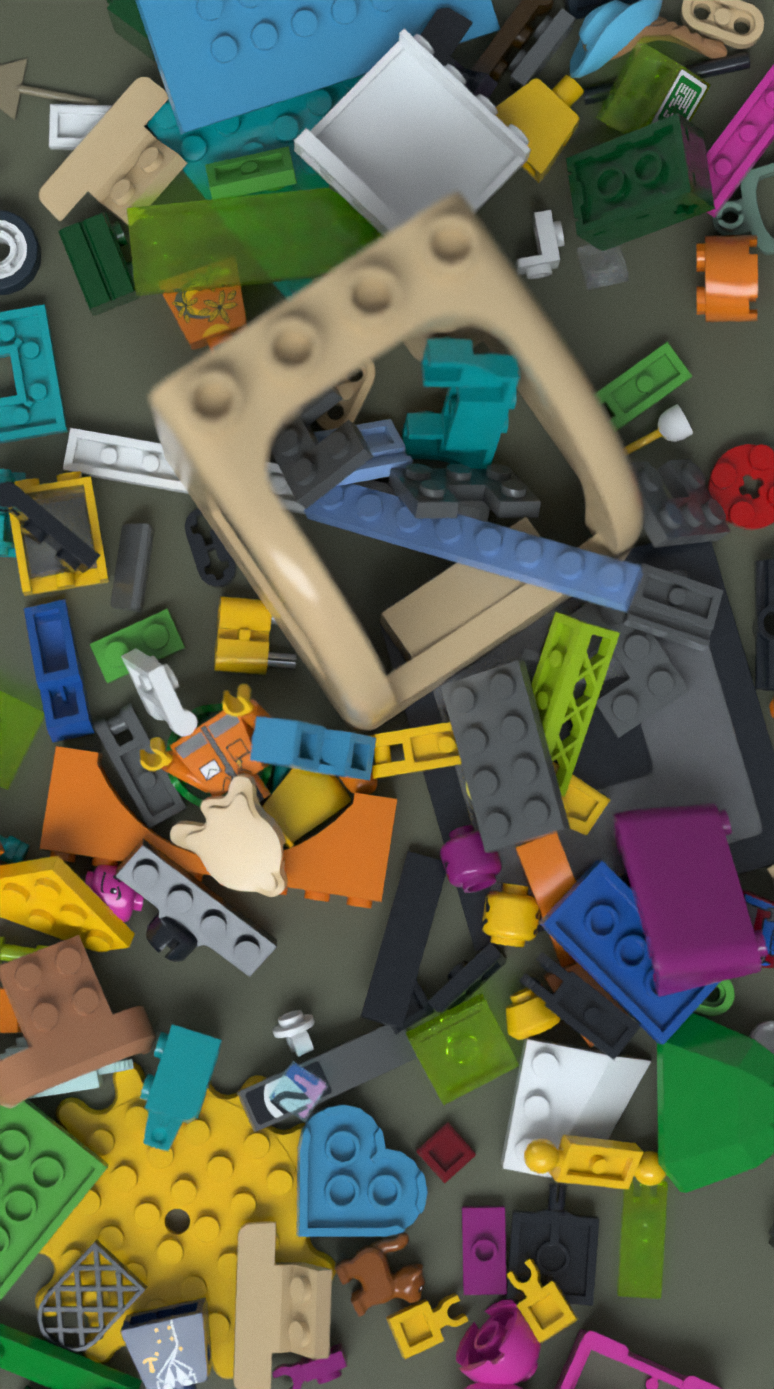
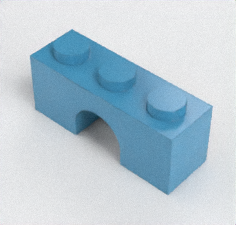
(312, 748)

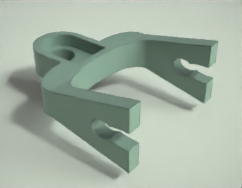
(747, 211)

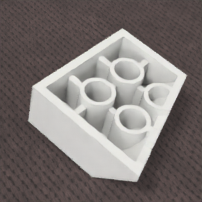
(566, 1093)

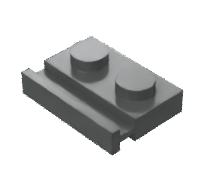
(674, 608)

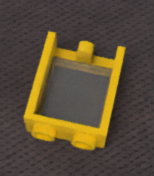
(74, 505)

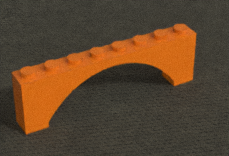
(92, 820)

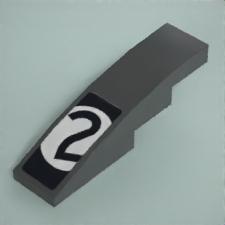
(339, 1067)

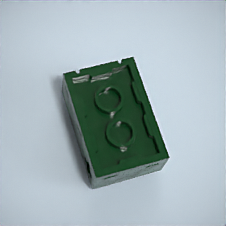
(640, 183)

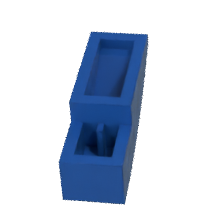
(58, 671)

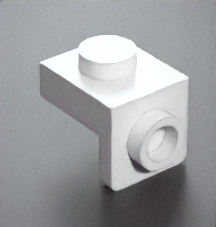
(548, 239)

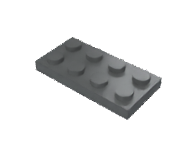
(505, 756)

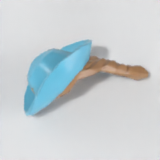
(619, 27)

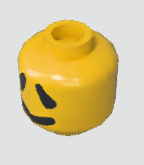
(511, 916)

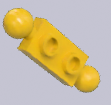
(594, 1162)

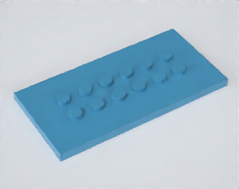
(254, 53)

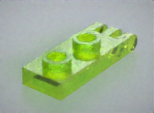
(642, 1242)

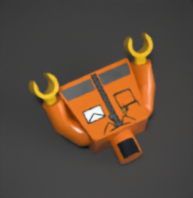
(215, 749)

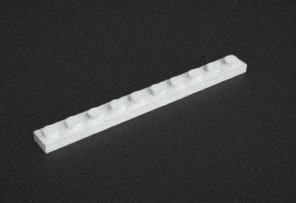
(145, 465)

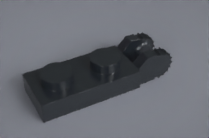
(584, 1009)

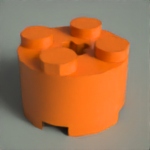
(729, 278)

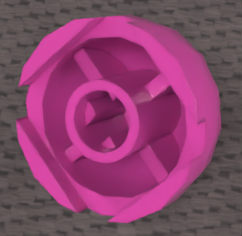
(501, 1349)

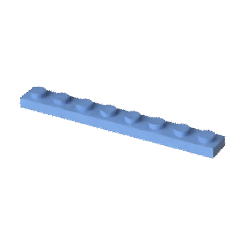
(481, 546)

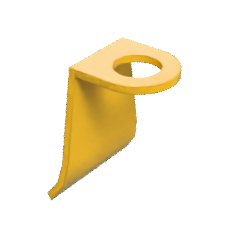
(304, 802)

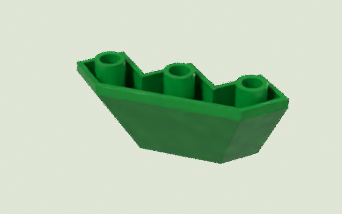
(713, 1104)

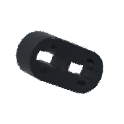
(201, 556)

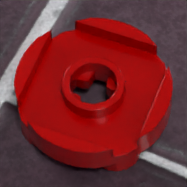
(727, 478)

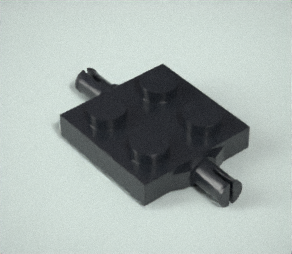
(560, 1246)

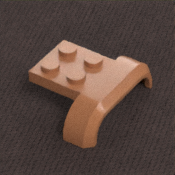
(64, 1022)

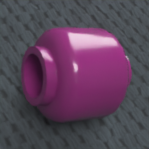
(467, 862)

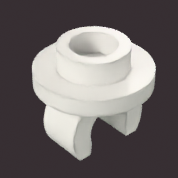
(294, 1027)

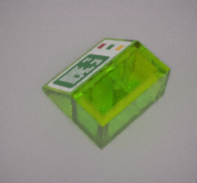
(650, 91)

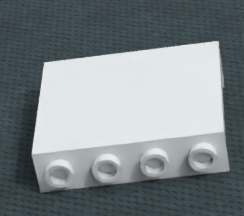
(412, 139)

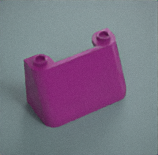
(688, 895)

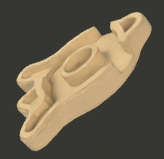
(238, 841)

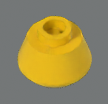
(528, 1015)

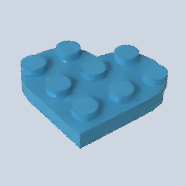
(351, 1180)

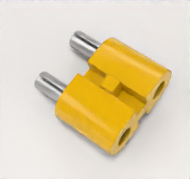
(244, 638)

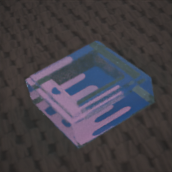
(298, 1091)

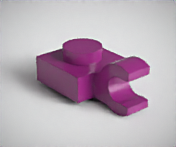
(309, 1369)

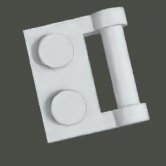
(156, 689)

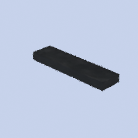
(404, 940)

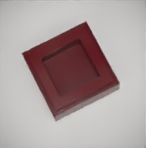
(446, 1152)

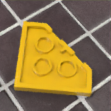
(57, 902)

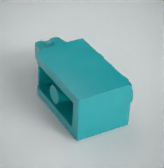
(179, 1083)

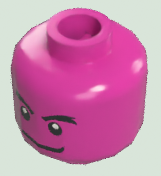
(114, 892)

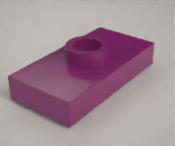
(484, 1250)

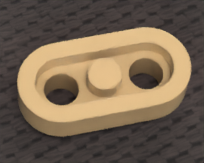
(721, 21)
(353, 397)

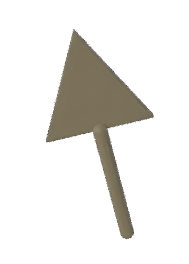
(12, 86)

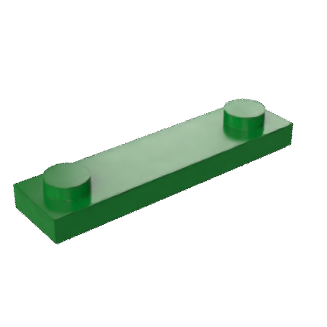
(56, 1366)

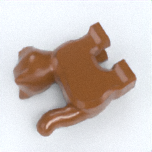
(378, 1282)

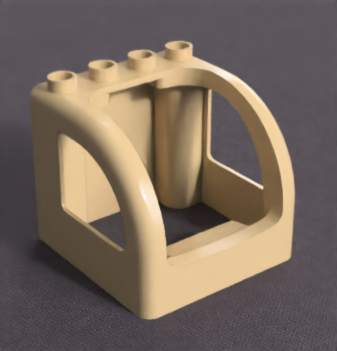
(226, 408)

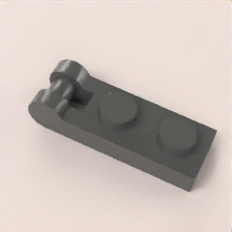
(149, 789)

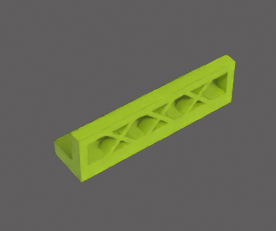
(559, 669)

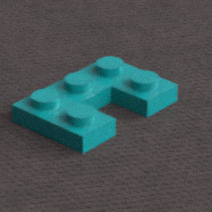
(39, 402)

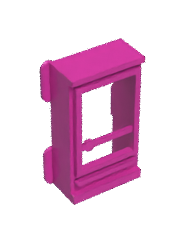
(615, 1350)

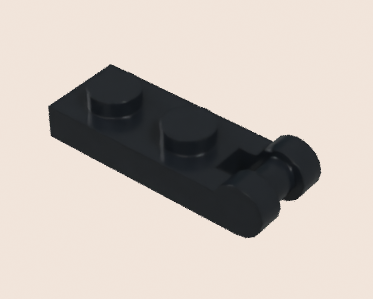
(42, 526)

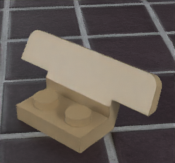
(116, 159)
(276, 1307)

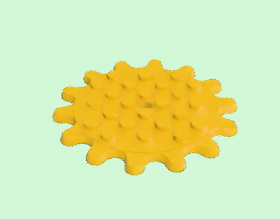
(212, 1172)

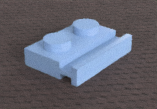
(385, 447)

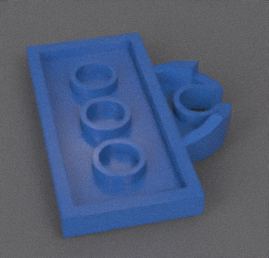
(605, 935)

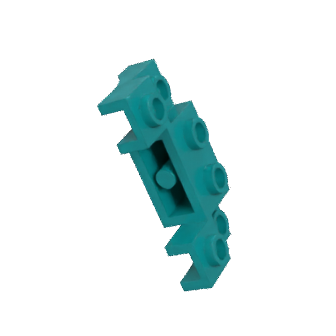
(474, 408)

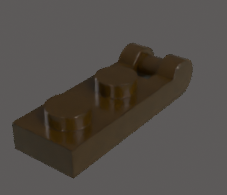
(512, 35)

